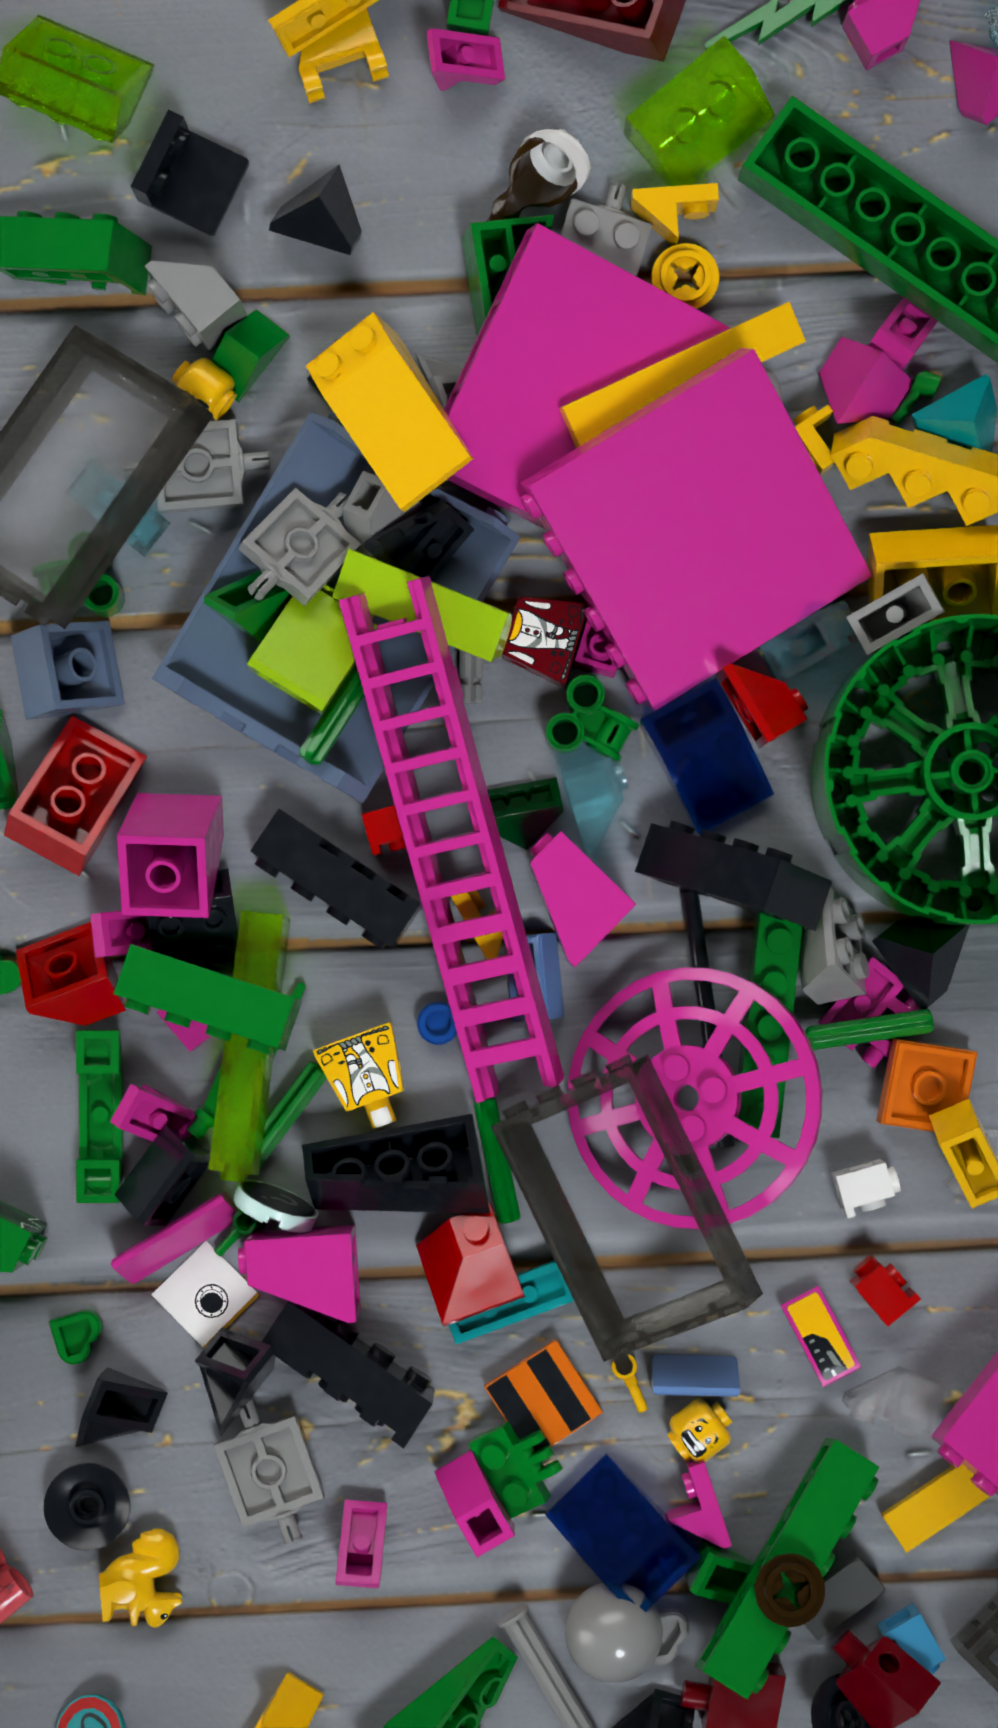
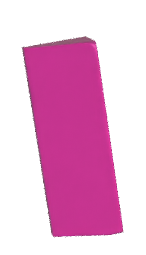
(175, 1238)

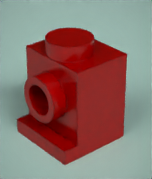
(383, 829)
(883, 1290)

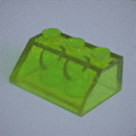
(73, 78)
(699, 116)

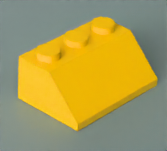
(955, 560)

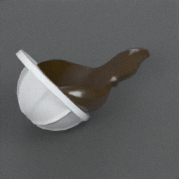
(543, 173)

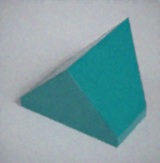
(962, 416)

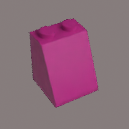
(170, 854)
(576, 895)
(306, 1268)

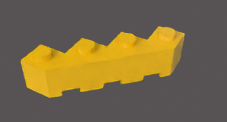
(919, 466)

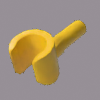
(632, 1384)

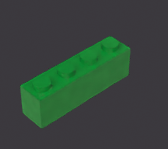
(208, 998)

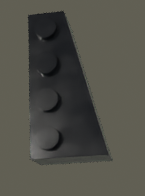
(733, 873)
(335, 878)
(400, 1169)

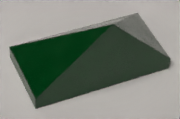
(526, 810)

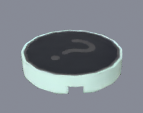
(272, 1202)

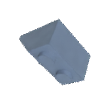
(67, 669)

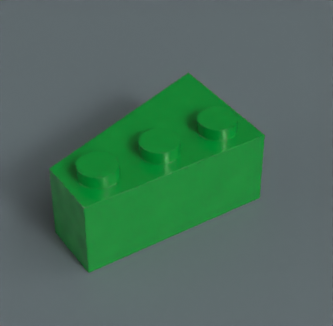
(73, 250)
(488, 255)

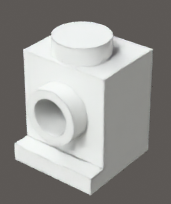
(865, 1186)

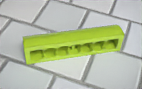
(466, 621)

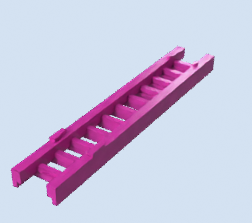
(422, 850)

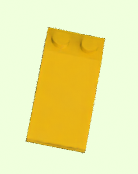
(389, 410)

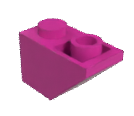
(879, 28)
(474, 1503)

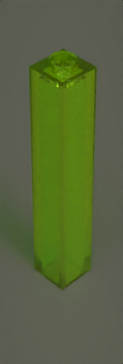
(244, 1071)

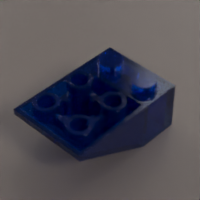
(706, 756)
(623, 1533)

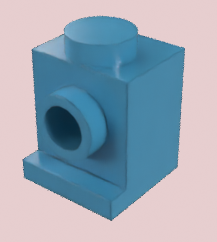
(913, 1637)

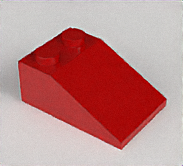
(74, 795)

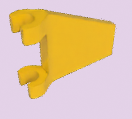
(341, 46)

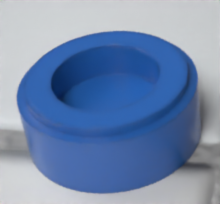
(436, 1023)

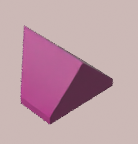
(976, 80)
(862, 382)

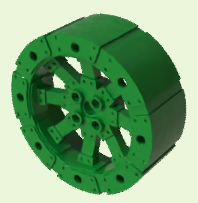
(837, 760)

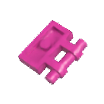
(881, 993)

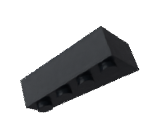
(352, 1369)

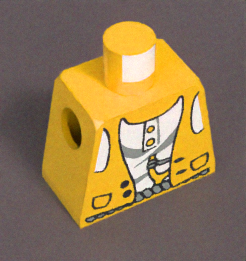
(365, 1071)

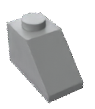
(895, 614)

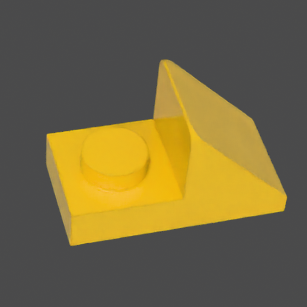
(663, 204)
(468, 906)
(291, 1705)

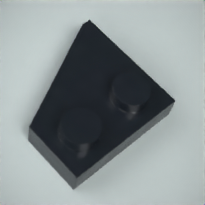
(422, 541)

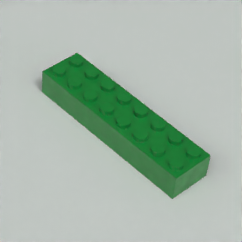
(879, 221)

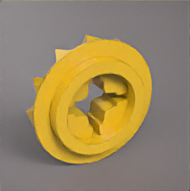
(686, 258)

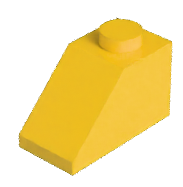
(967, 1151)

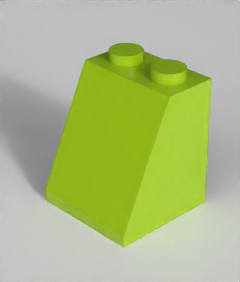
(307, 651)

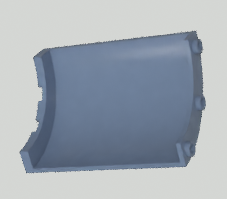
(212, 656)

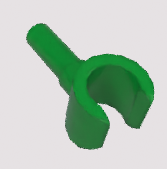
(924, 384)
(242, 1226)

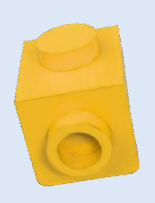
(816, 447)

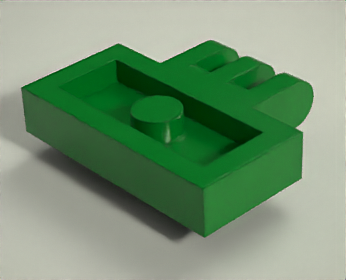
(515, 1467)

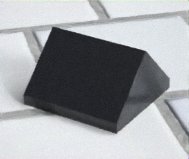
(163, 1178)

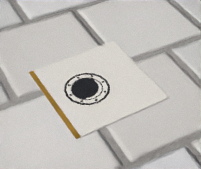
(205, 1294)

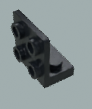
(188, 176)
(201, 941)

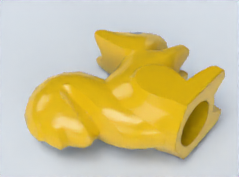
(130, 1579)

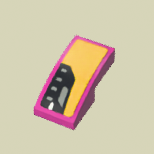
(821, 1336)

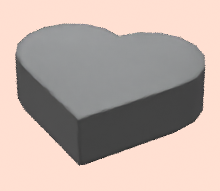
(675, 1631)

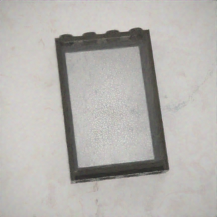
(84, 470)

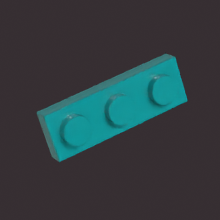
(543, 1291)

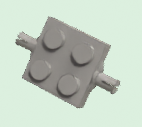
(608, 230)
(211, 472)
(298, 546)
(269, 1471)

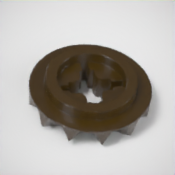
(808, 1597)

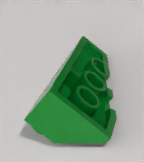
(462, 1693)

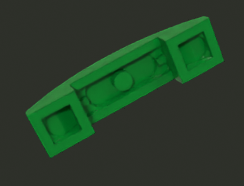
(100, 1093)

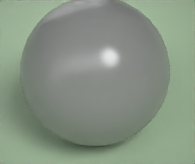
(612, 1635)

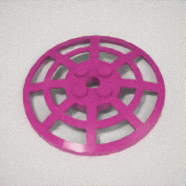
(717, 1090)

